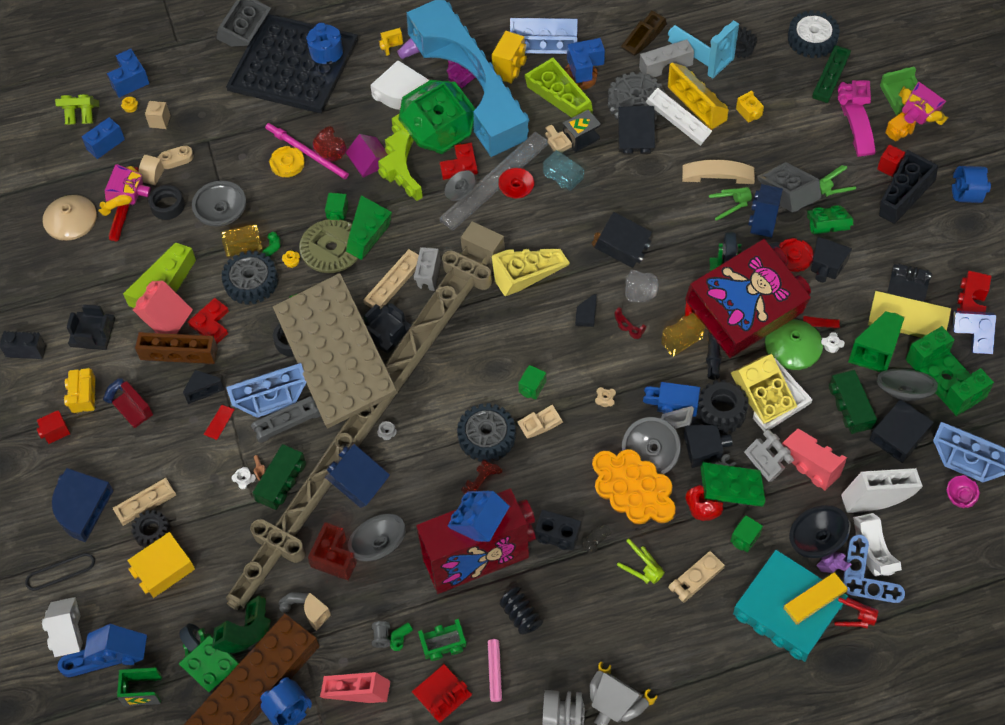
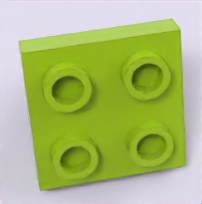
(70, 103)

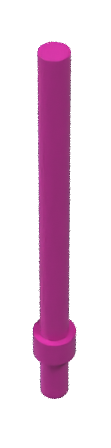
(282, 135)

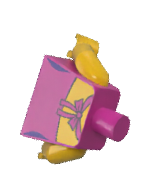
(922, 105)
(123, 188)

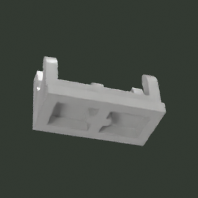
(427, 267)

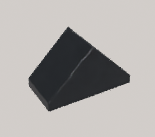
(201, 386)

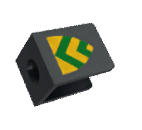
(581, 130)

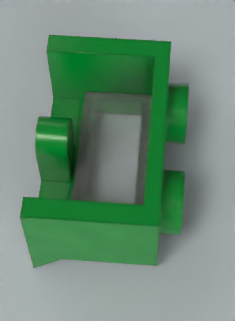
(442, 641)

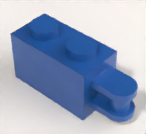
(672, 397)

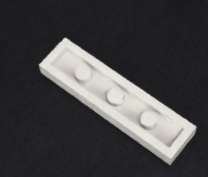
(679, 116)

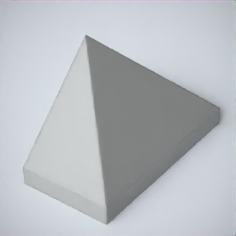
(679, 417)

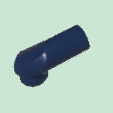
(111, 390)

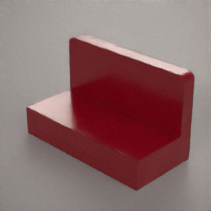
(132, 406)

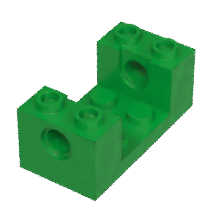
(933, 357)

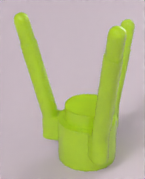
(652, 571)

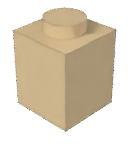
(157, 114)

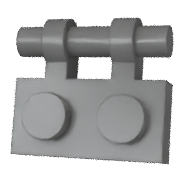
(764, 459)

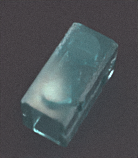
(563, 170)

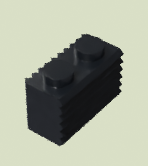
(22, 345)

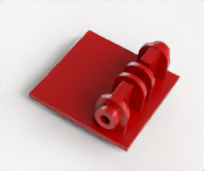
(442, 693)

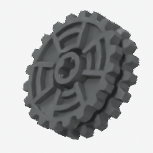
(632, 91)

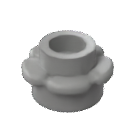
(386, 426)

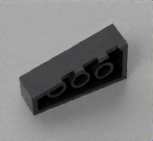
(908, 185)

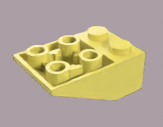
(765, 388)

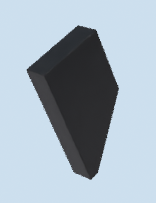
(586, 312)

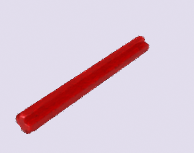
(118, 221)

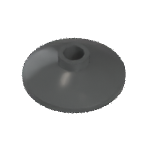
(460, 185)

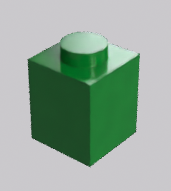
(336, 206)
(532, 382)
(746, 534)

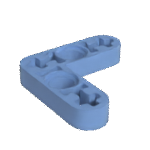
(858, 576)

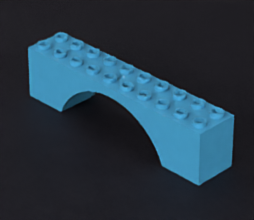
(441, 35)

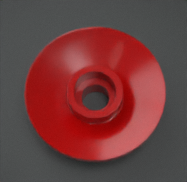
(516, 177)

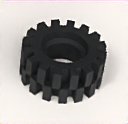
(749, 42)
(144, 521)

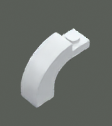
(878, 557)

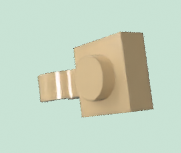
(556, 140)

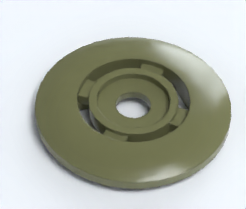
(321, 258)

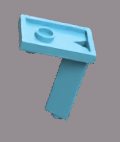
(721, 50)

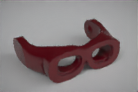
(620, 319)

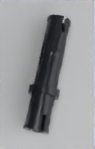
(713, 358)

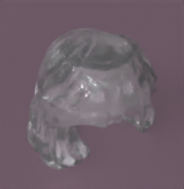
(641, 286)

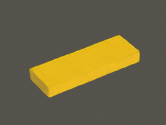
(815, 598)

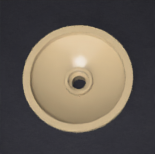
(69, 217)

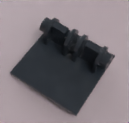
(909, 282)

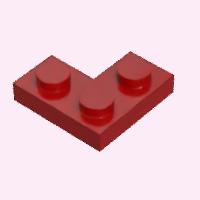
(464, 161)
(206, 320)

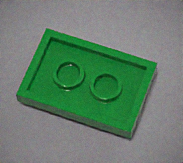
(732, 484)

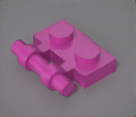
(857, 92)

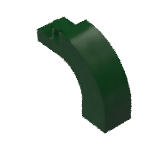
(235, 638)

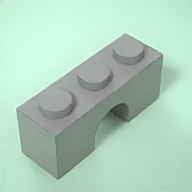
(655, 60)

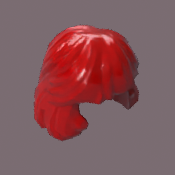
(702, 508)

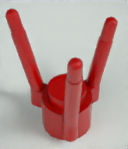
(866, 614)

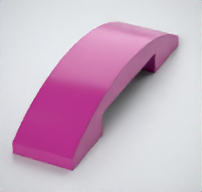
(860, 128)

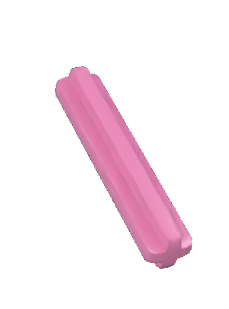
(494, 670)

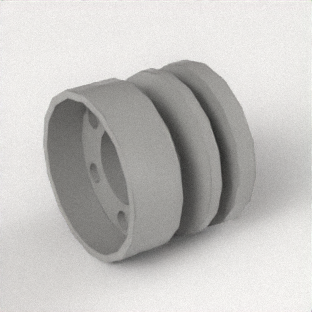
(562, 712)

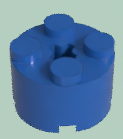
(324, 43)
(970, 184)
(285, 703)

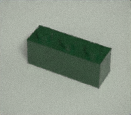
(852, 402)
(279, 477)

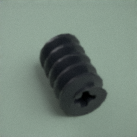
(519, 612)

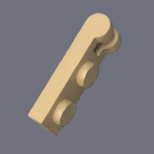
(697, 576)

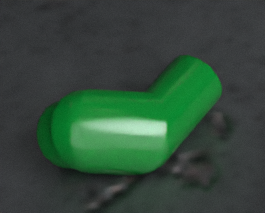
(274, 244)
(397, 636)

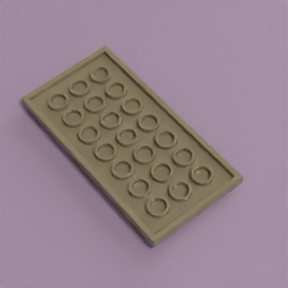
(334, 350)

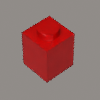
(891, 160)
(52, 427)

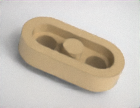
(176, 157)

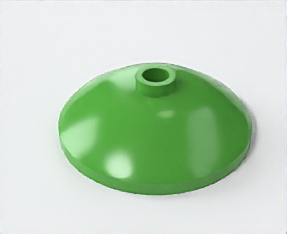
(794, 352)

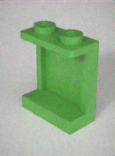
(893, 83)

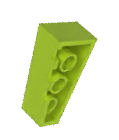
(558, 88)
(170, 268)

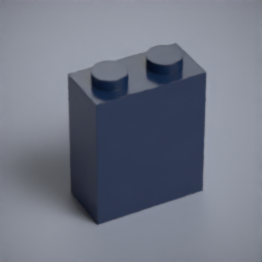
(356, 475)

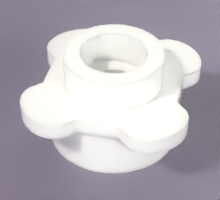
(832, 347)
(239, 474)

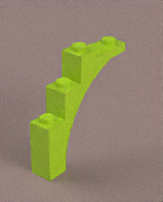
(395, 163)

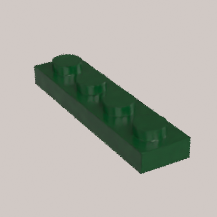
(831, 74)

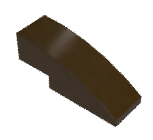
(644, 33)

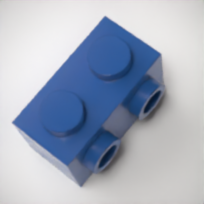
(103, 138)

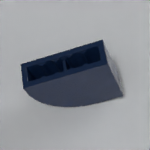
(79, 502)

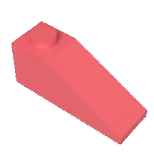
(356, 687)

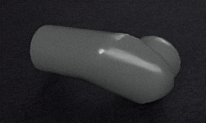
(291, 598)

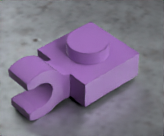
(833, 562)

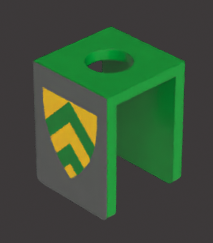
(137, 675)

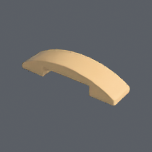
(718, 169)

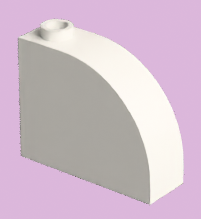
(395, 84)
(880, 489)

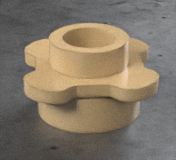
(605, 402)

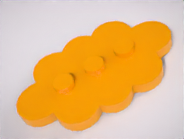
(633, 486)

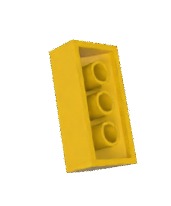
(696, 96)

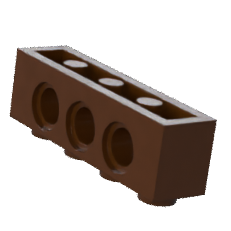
(176, 348)

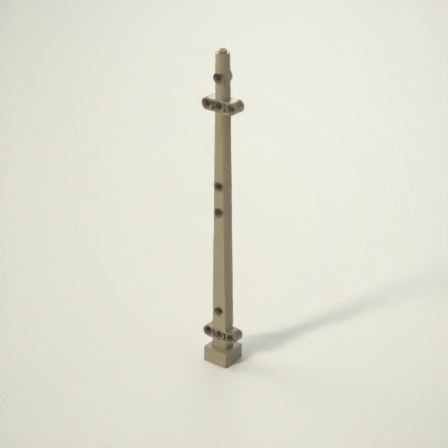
(476, 256)

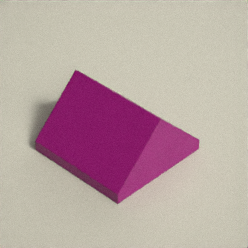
(365, 154)

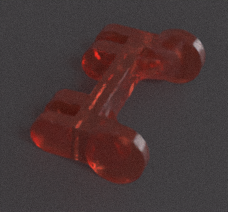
(484, 472)

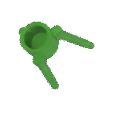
(826, 183)
(740, 195)

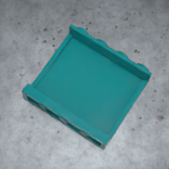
(764, 604)

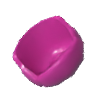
(963, 491)

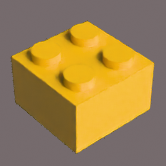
(509, 56)

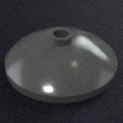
(216, 197)
(907, 384)
(651, 431)
(377, 537)

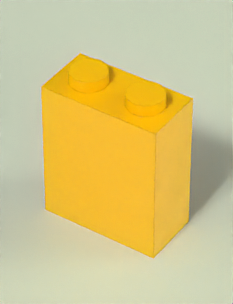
(160, 565)

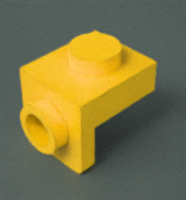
(390, 39)

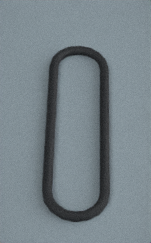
(63, 578)

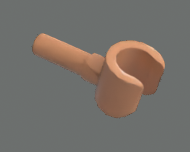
(260, 469)

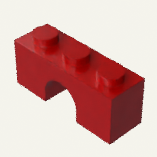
(974, 287)

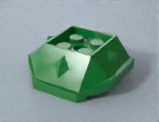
(434, 130)

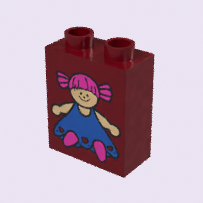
(748, 297)
(459, 559)

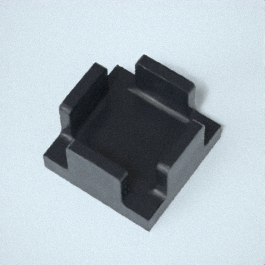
(386, 326)
(90, 328)

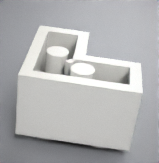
(62, 627)

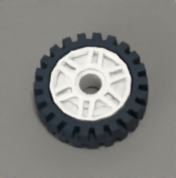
(813, 34)

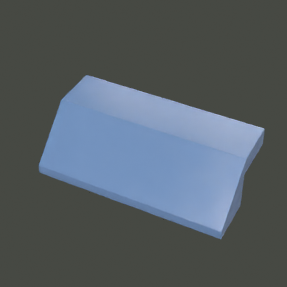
(545, 34)

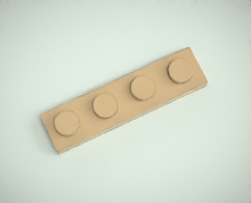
(393, 280)

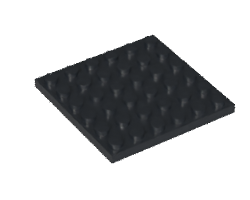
(282, 70)

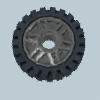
(246, 289)
(489, 445)

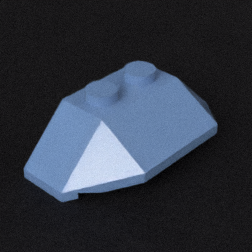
(268, 391)
(969, 453)

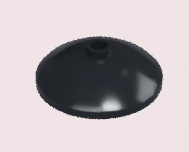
(819, 531)

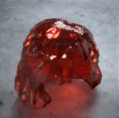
(328, 146)

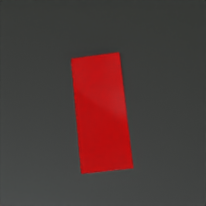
(820, 322)
(219, 422)

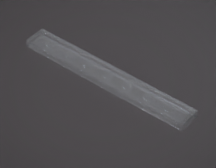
(489, 184)

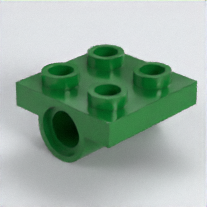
(833, 218)

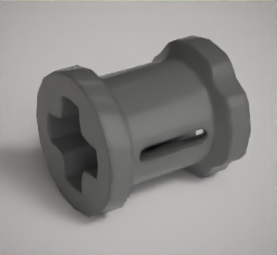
(381, 636)

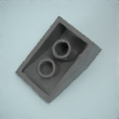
(798, 186)

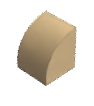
(151, 169)
(315, 611)

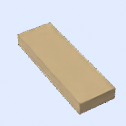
(143, 501)

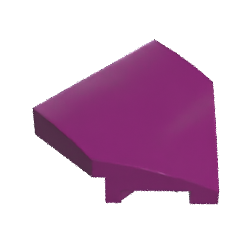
(459, 74)

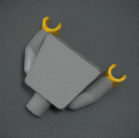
(615, 698)

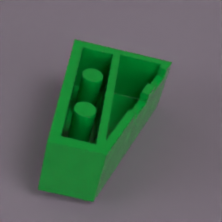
(367, 227)

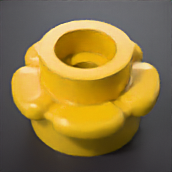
(129, 104)
(291, 262)

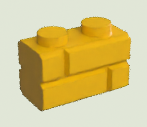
(80, 390)

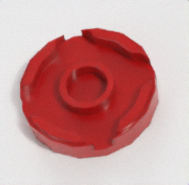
(798, 254)

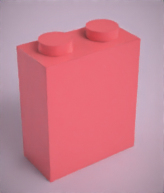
(162, 308)

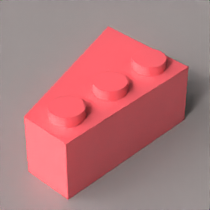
(814, 460)

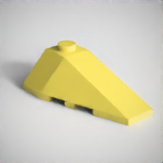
(521, 269)

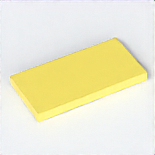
(919, 316)

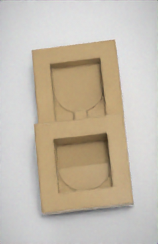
(541, 422)

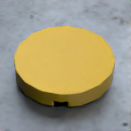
(287, 161)

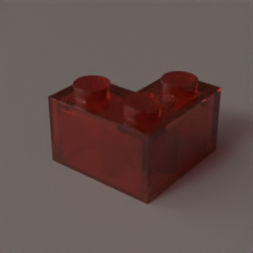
(328, 553)

